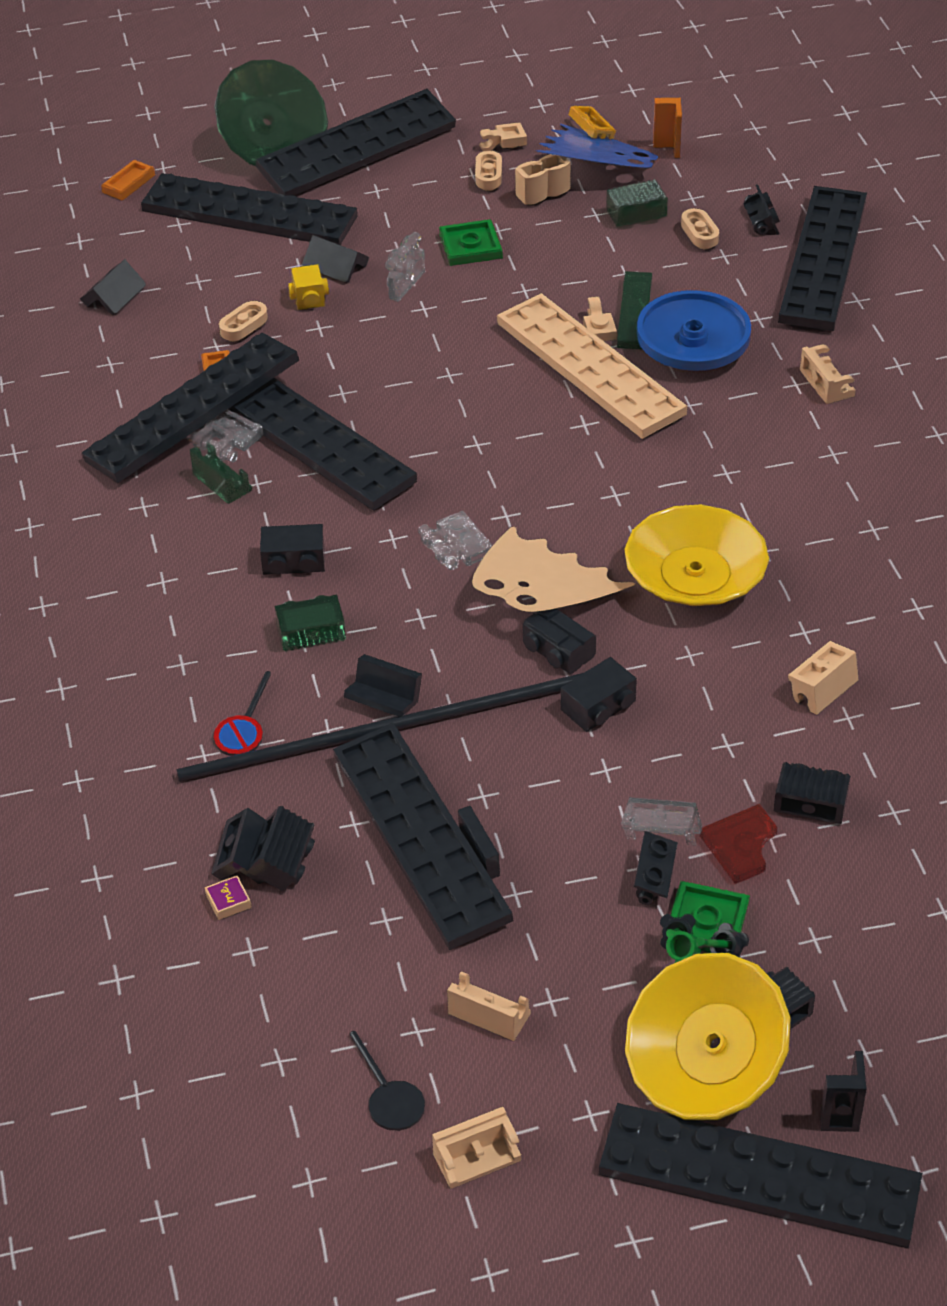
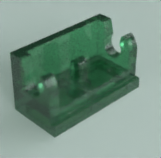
(218, 475)

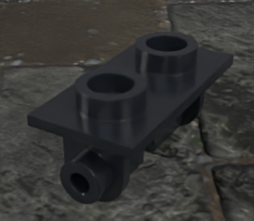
(761, 216)
(654, 867)

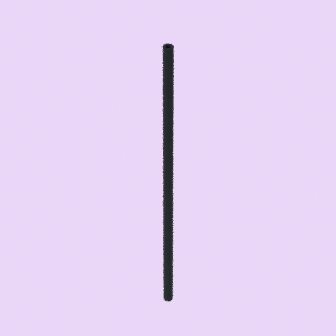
(350, 734)

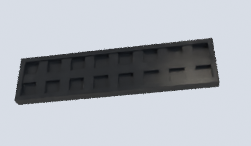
(355, 143)
(249, 209)
(823, 258)
(189, 407)
(326, 444)
(423, 836)
(762, 1175)

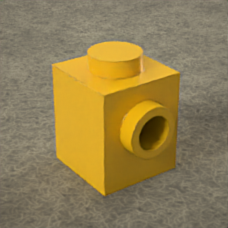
(308, 287)

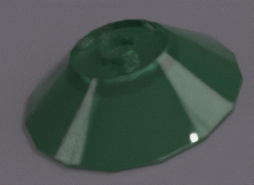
(271, 93)

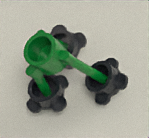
(681, 942)

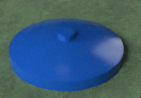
(693, 330)

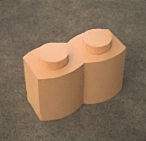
(542, 179)

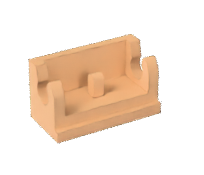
(824, 375)
(824, 676)
(487, 1008)
(476, 1147)

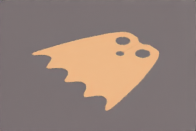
(552, 577)

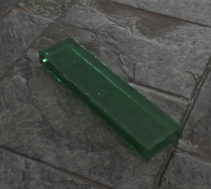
(634, 298)

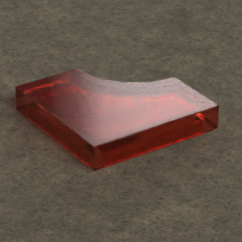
(739, 841)

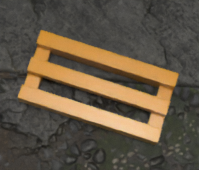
(591, 122)

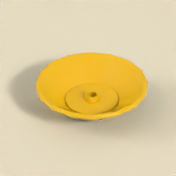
(696, 555)
(680, 1018)

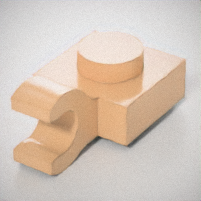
(506, 135)
(598, 323)

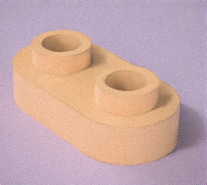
(488, 170)
(700, 228)
(243, 321)

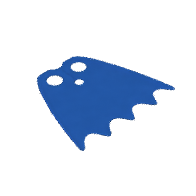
(579, 145)

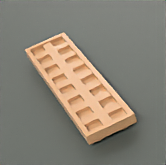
(592, 365)

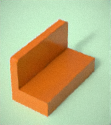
(667, 124)

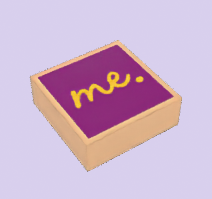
(228, 897)

